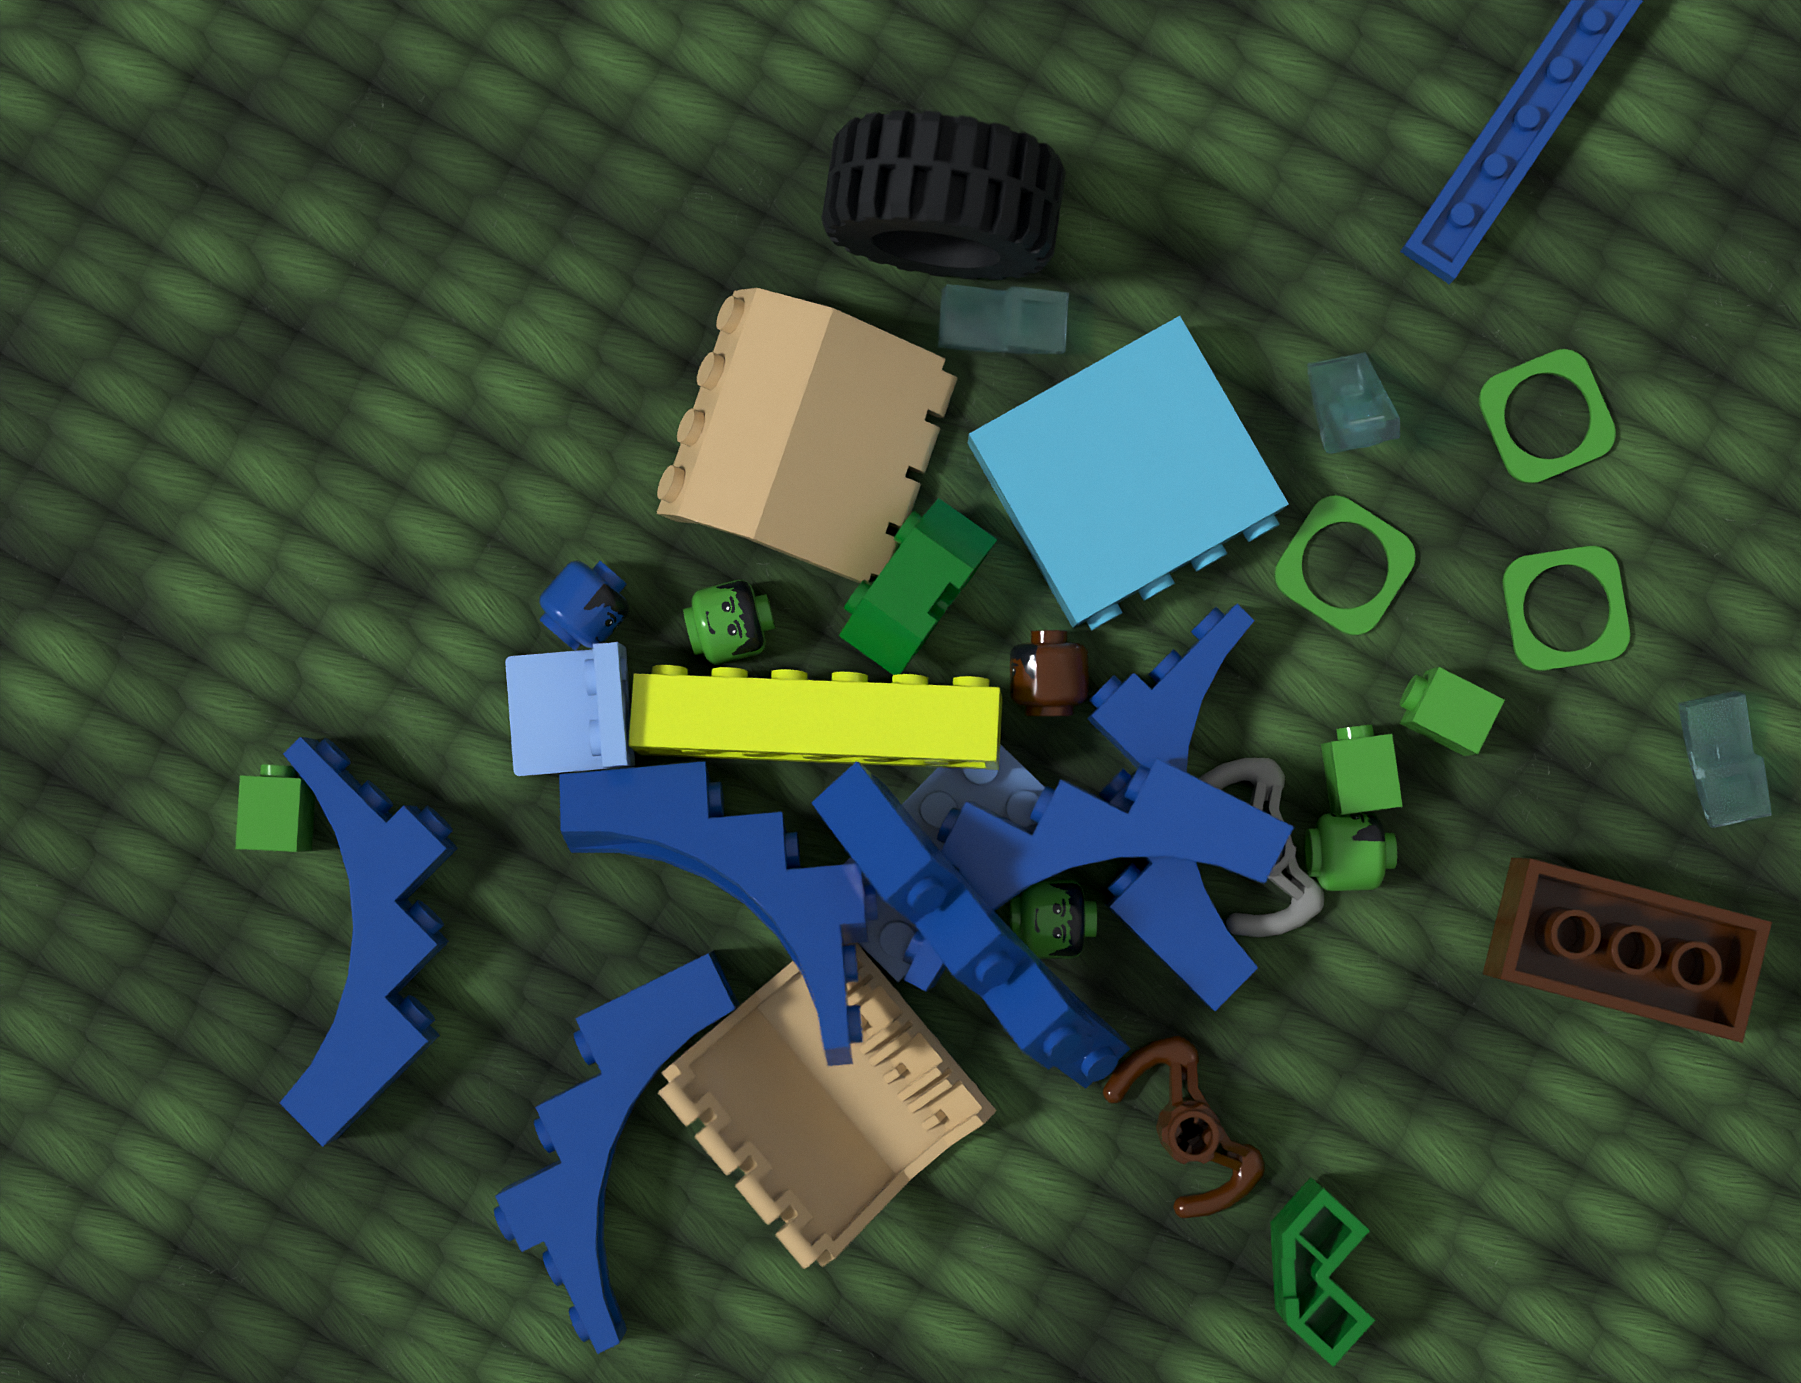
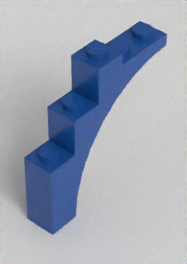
(1169, 818)
(680, 820)
(1167, 897)
(965, 931)
(392, 940)
(583, 1124)

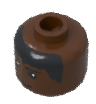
(1049, 674)

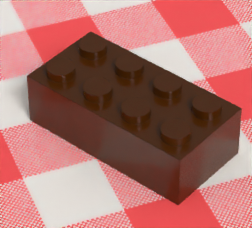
(1627, 948)

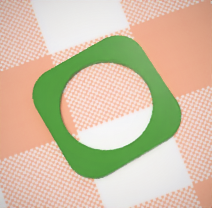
(1565, 364)
(1399, 555)
(1605, 569)

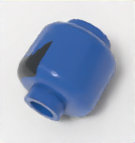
(584, 604)

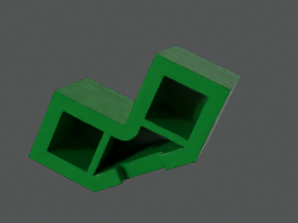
(916, 585)
(1307, 1246)

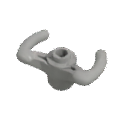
(1305, 891)

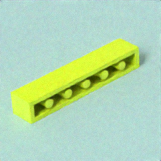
(816, 719)

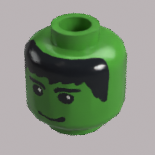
(728, 622)
(1349, 851)
(1053, 918)

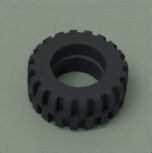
(943, 195)

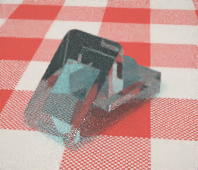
(1351, 404)

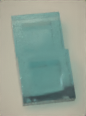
(1003, 321)
(1722, 759)

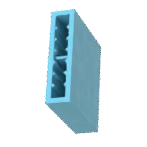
(1128, 474)

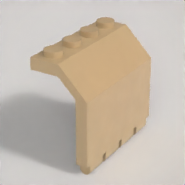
(806, 433)
(816, 1137)

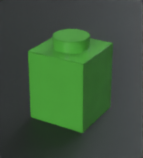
(1449, 710)
(1361, 771)
(275, 811)

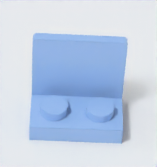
(570, 710)

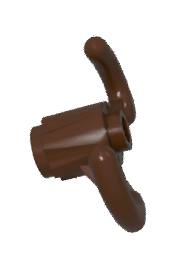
(1243, 1159)

